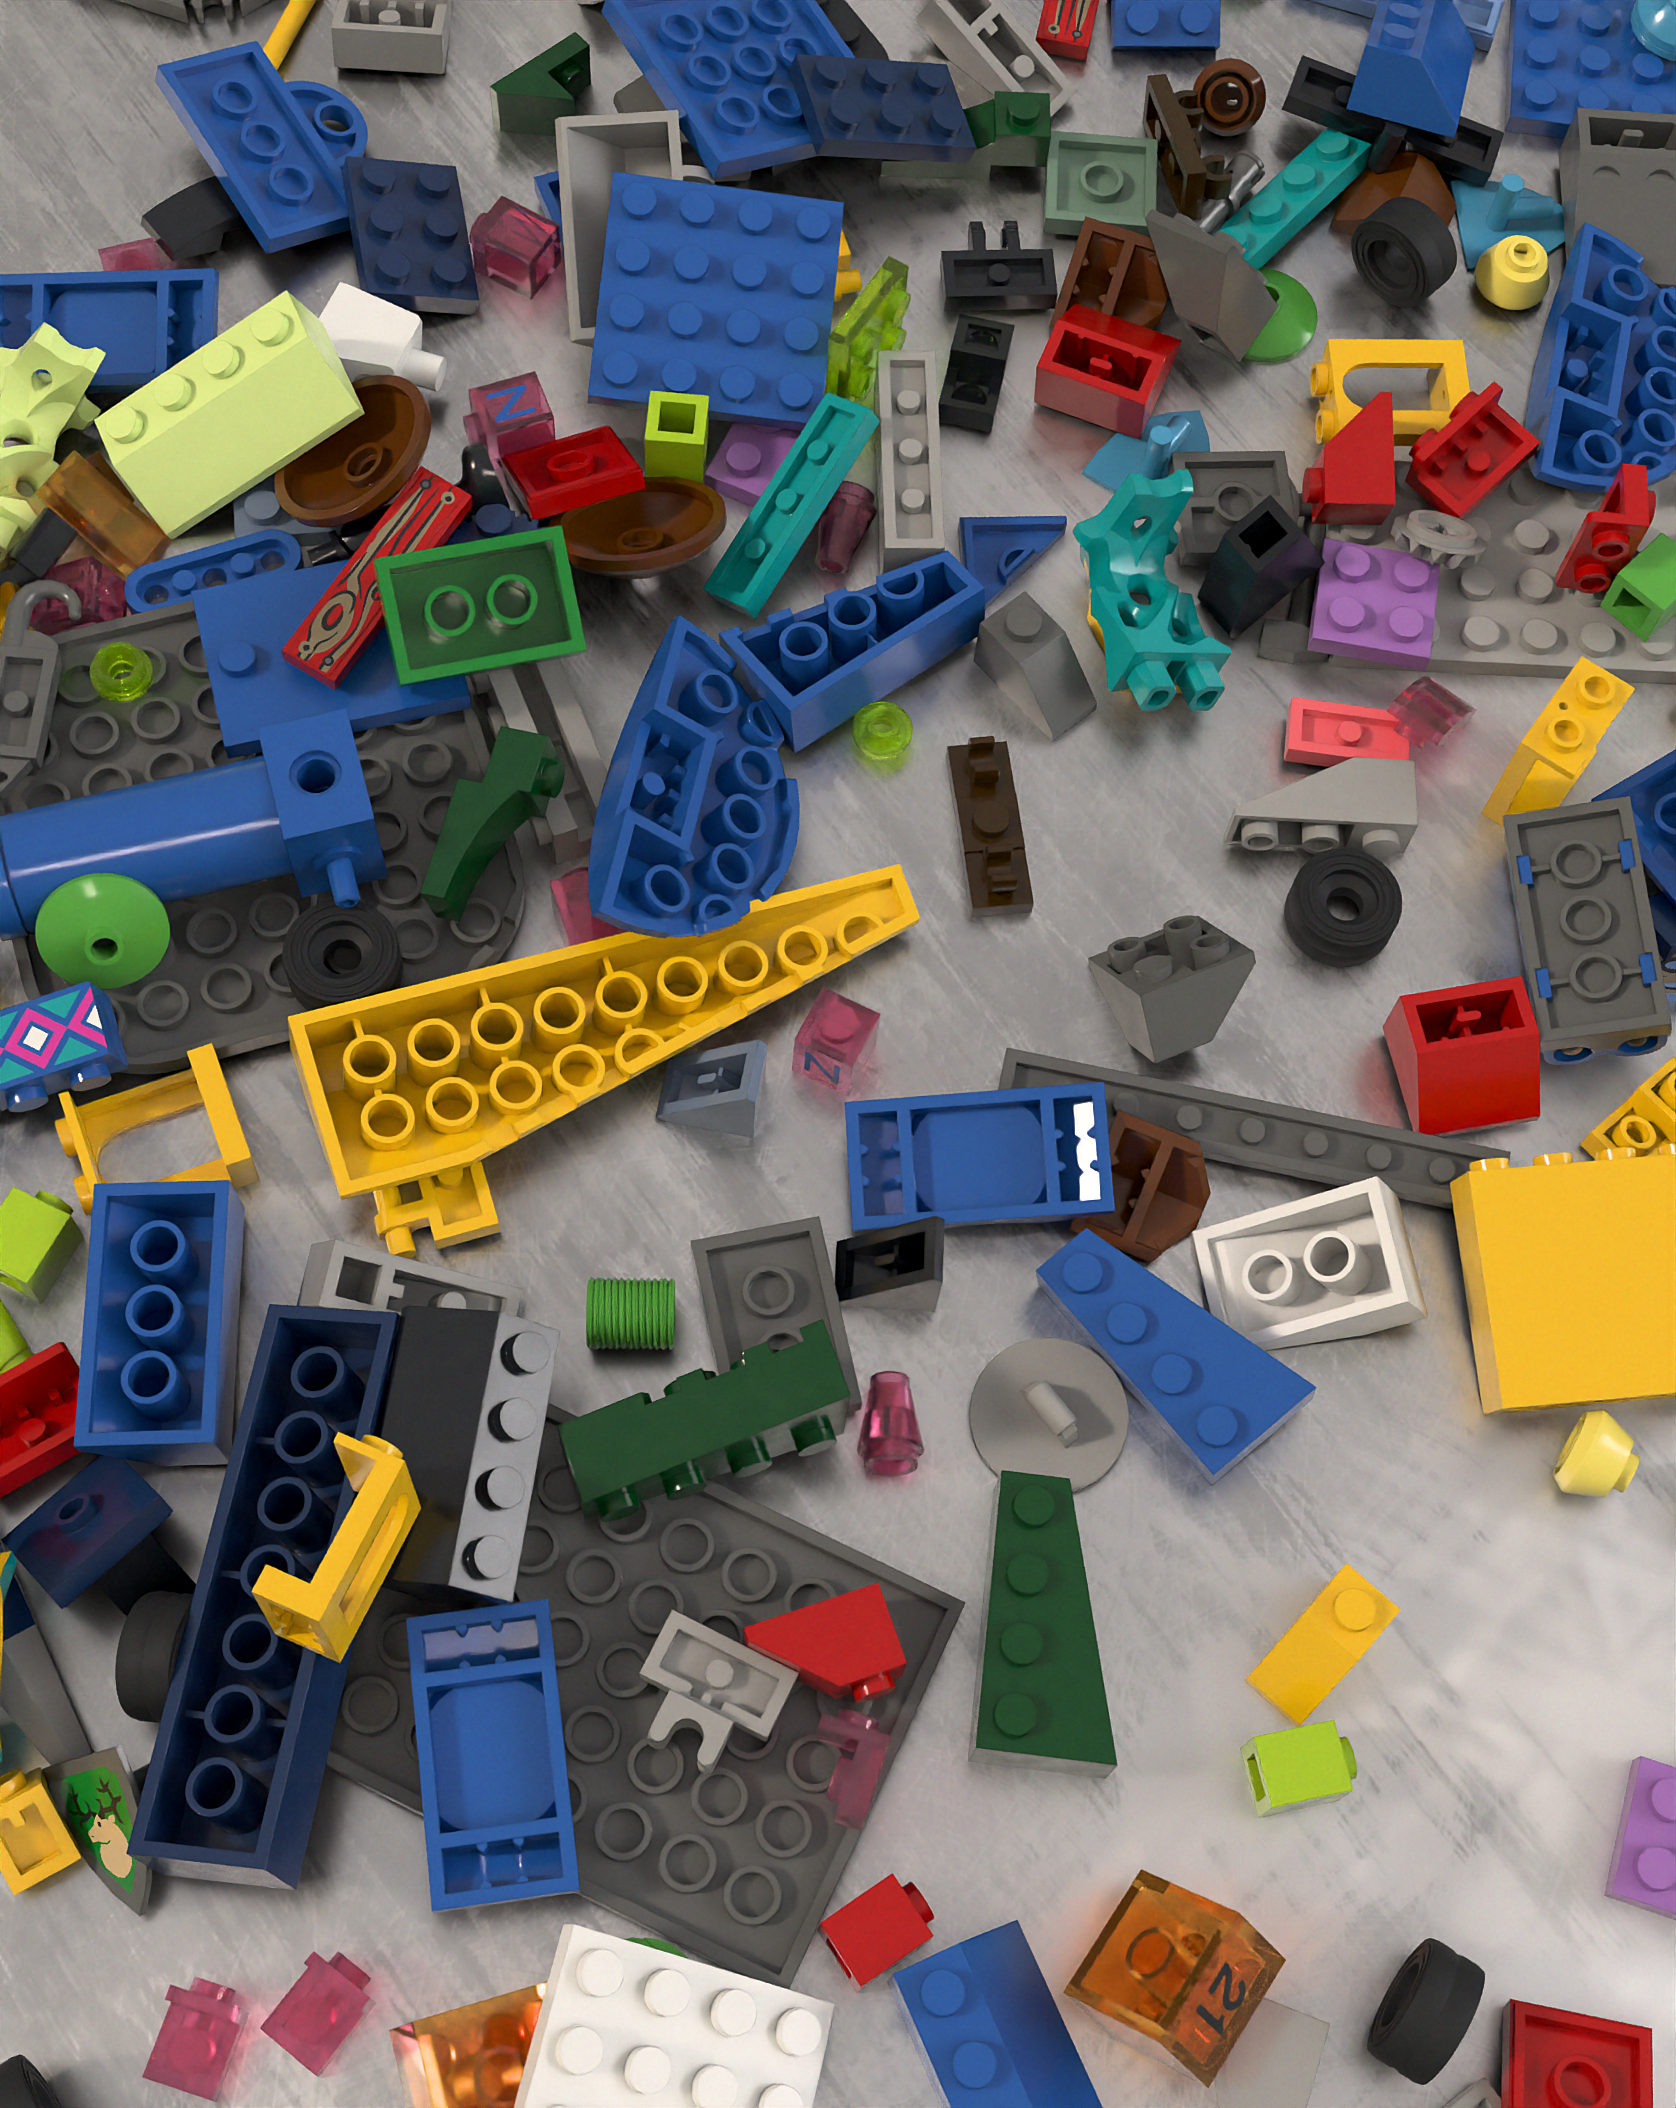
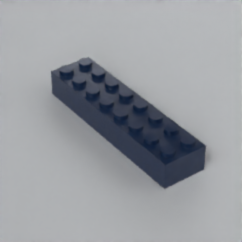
(247, 1708)

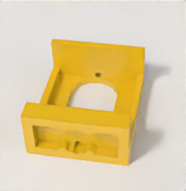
(1445, 378)
(1559, 742)
(92, 1125)
(311, 1611)

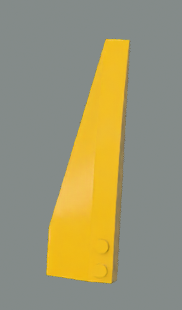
(496, 1052)

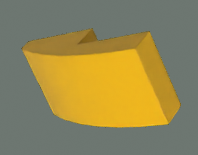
(1643, 1120)

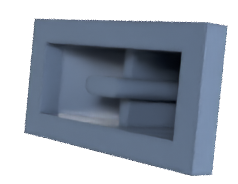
(715, 1088)

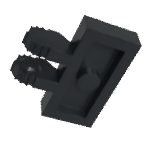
(997, 277)

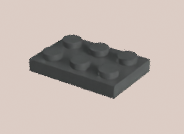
(765, 1288)

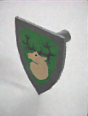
(100, 1805)

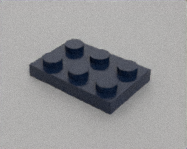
(881, 109)
(410, 234)

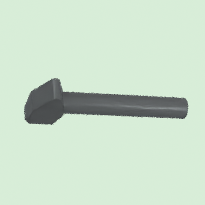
(1288, 640)

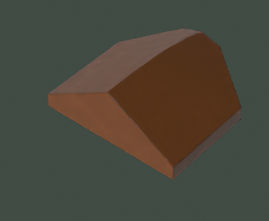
(1407, 176)
(1115, 275)
(1156, 1188)

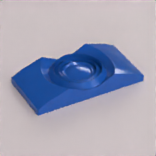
(136, 317)
(980, 1157)
(491, 1756)

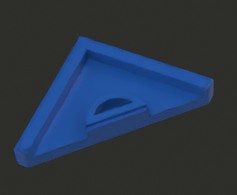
(1005, 547)

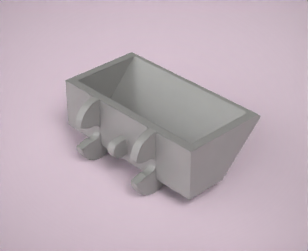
(587, 156)

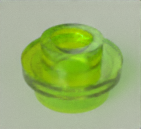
(118, 658)
(877, 744)

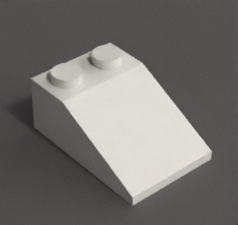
(1313, 1268)

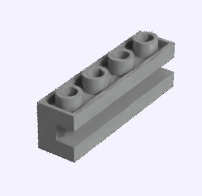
(908, 458)
(543, 702)

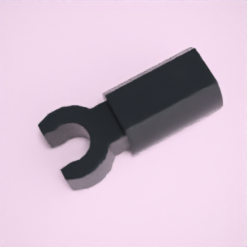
(38, 550)

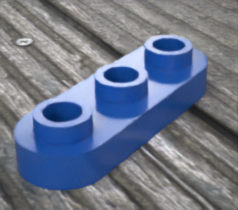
(195, 570)

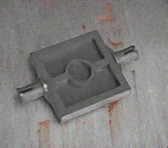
(1224, 492)

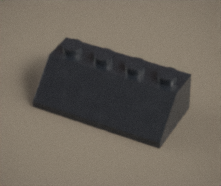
(470, 1421)

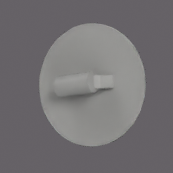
(1049, 1411)

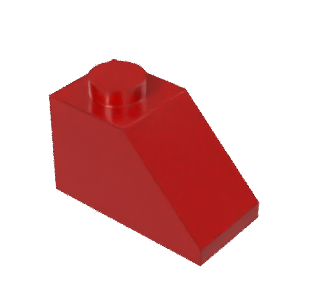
(1355, 470)
(836, 1644)

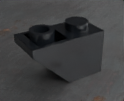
(1256, 567)

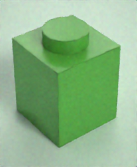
(1645, 589)

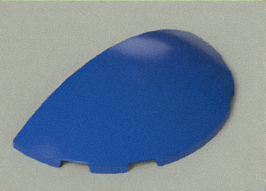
(1604, 371)
(692, 799)

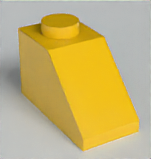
(1322, 1645)

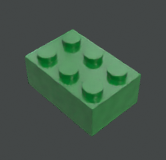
(479, 606)

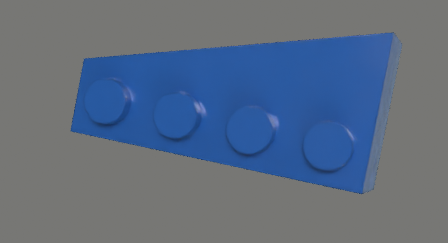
(856, 645)
(1179, 1361)

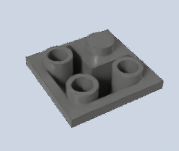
(1211, 284)
(1172, 984)

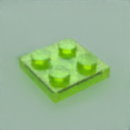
(868, 326)

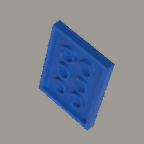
(254, 687)

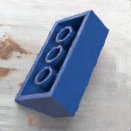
(1415, 65)
(161, 1322)
(991, 2027)

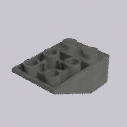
(1623, 180)

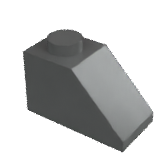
(1034, 665)

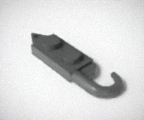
(28, 681)

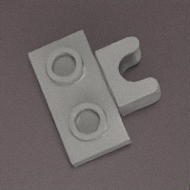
(712, 1687)

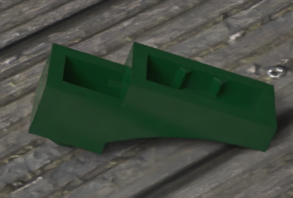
(1006, 131)
(483, 815)

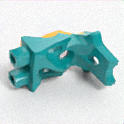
(1138, 638)

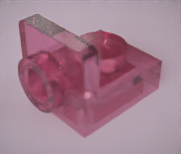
(97, 588)
(854, 1779)
(320, 2011)
(197, 2039)

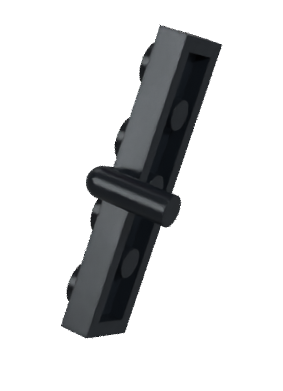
(1322, 95)

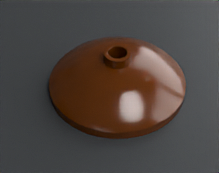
(363, 461)
(644, 530)

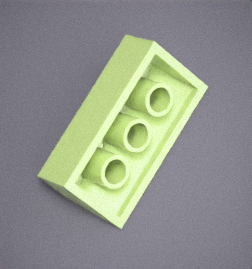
(230, 414)

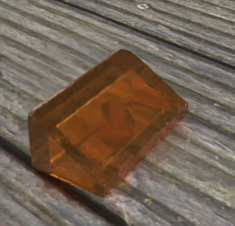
(100, 513)

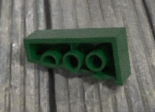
(708, 1427)
(1038, 1651)

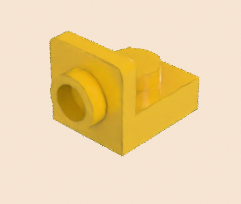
(32, 1831)

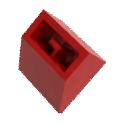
(1104, 369)
(1466, 1057)

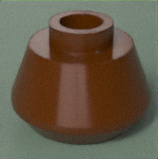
(1214, 96)

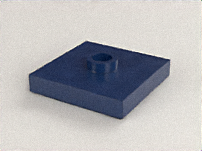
(86, 1527)

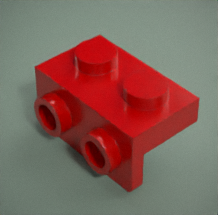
(1469, 454)
(1610, 534)
(37, 1416)

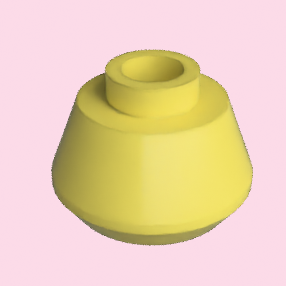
(1513, 273)
(1596, 1457)

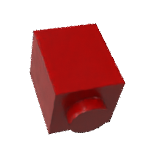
(877, 1930)

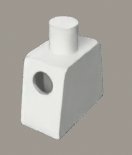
(379, 339)

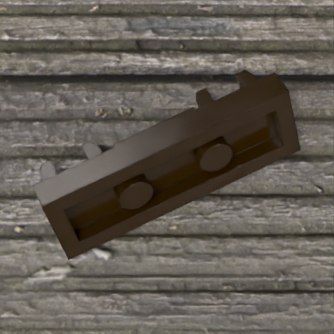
(1177, 125)
(989, 828)

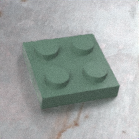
(1099, 179)

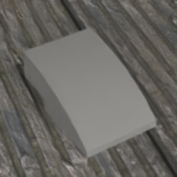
(392, 34)

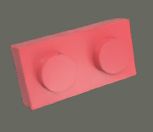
(1335, 732)

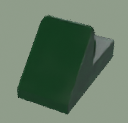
(542, 89)

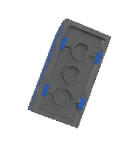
(1586, 931)

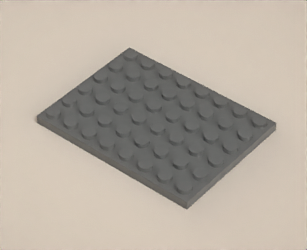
(707, 1860)

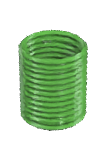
(630, 1313)

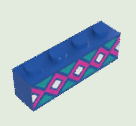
(57, 1045)

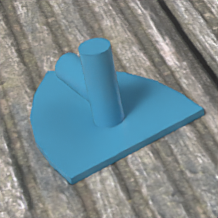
(1502, 211)
(1149, 455)

